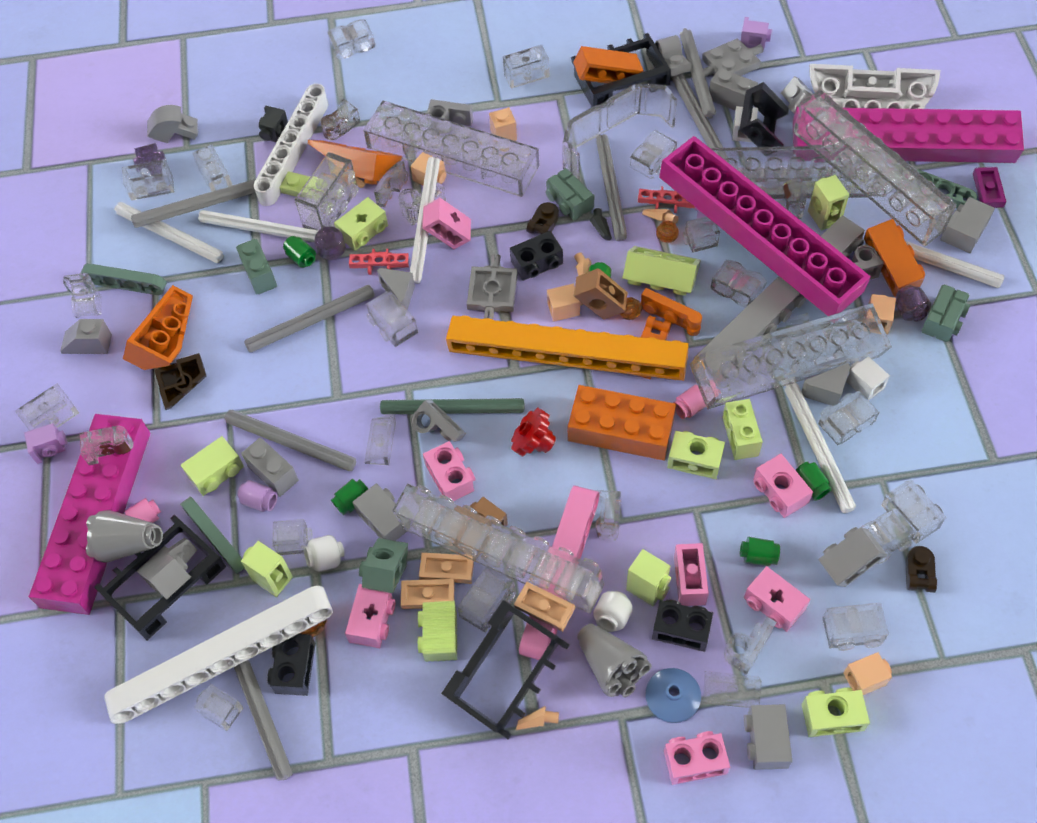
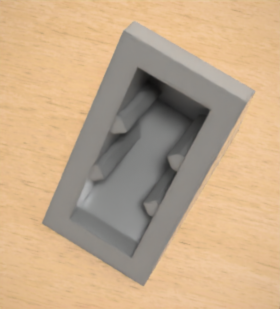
(399, 283)
(827, 386)

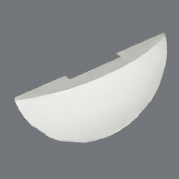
(873, 88)

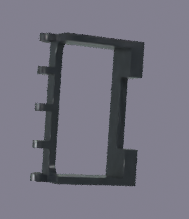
(658, 76)
(152, 619)
(461, 679)

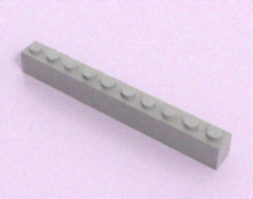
(780, 298)

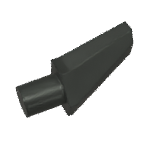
(600, 224)

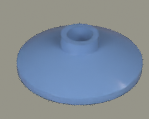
(668, 707)

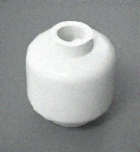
(323, 553)
(612, 611)

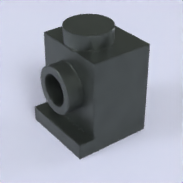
(272, 123)

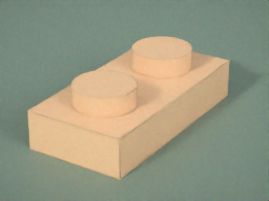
(446, 567)
(419, 591)
(544, 606)

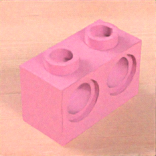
(445, 473)
(699, 765)

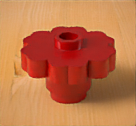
(533, 434)

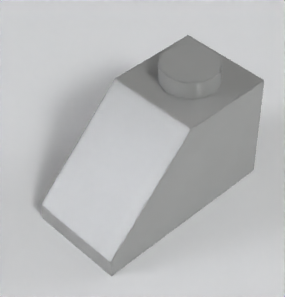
(87, 337)

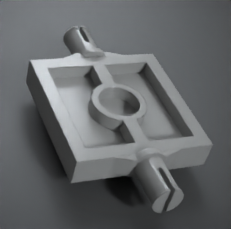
(732, 57)
(492, 288)

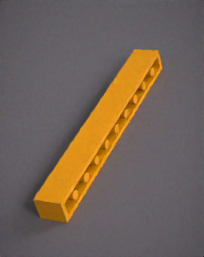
(568, 347)

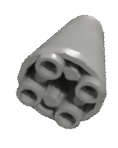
(119, 535)
(612, 660)

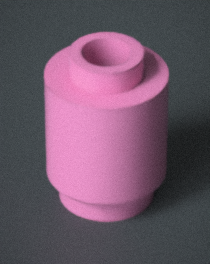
(689, 402)
(144, 510)

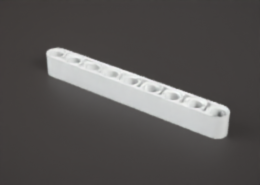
(217, 654)

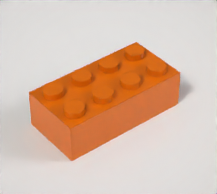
(621, 422)

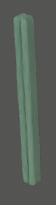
(449, 406)

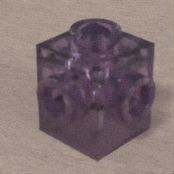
(148, 154)

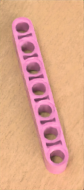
(570, 535)

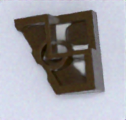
(179, 378)

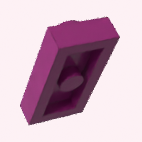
(989, 186)

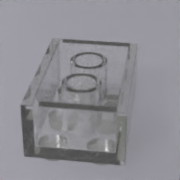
(327, 192)

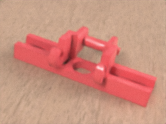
(660, 198)
(387, 260)

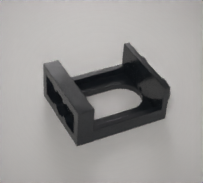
(770, 107)

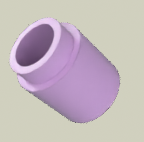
(257, 496)

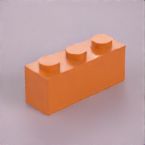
(605, 65)
(898, 258)

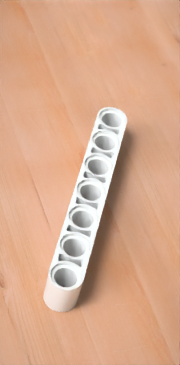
(291, 144)

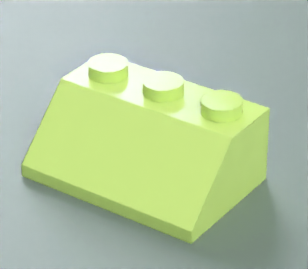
(661, 270)

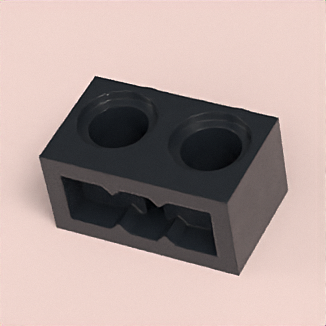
(536, 255)
(681, 632)
(298, 663)

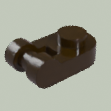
(546, 214)
(921, 561)

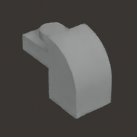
(169, 120)

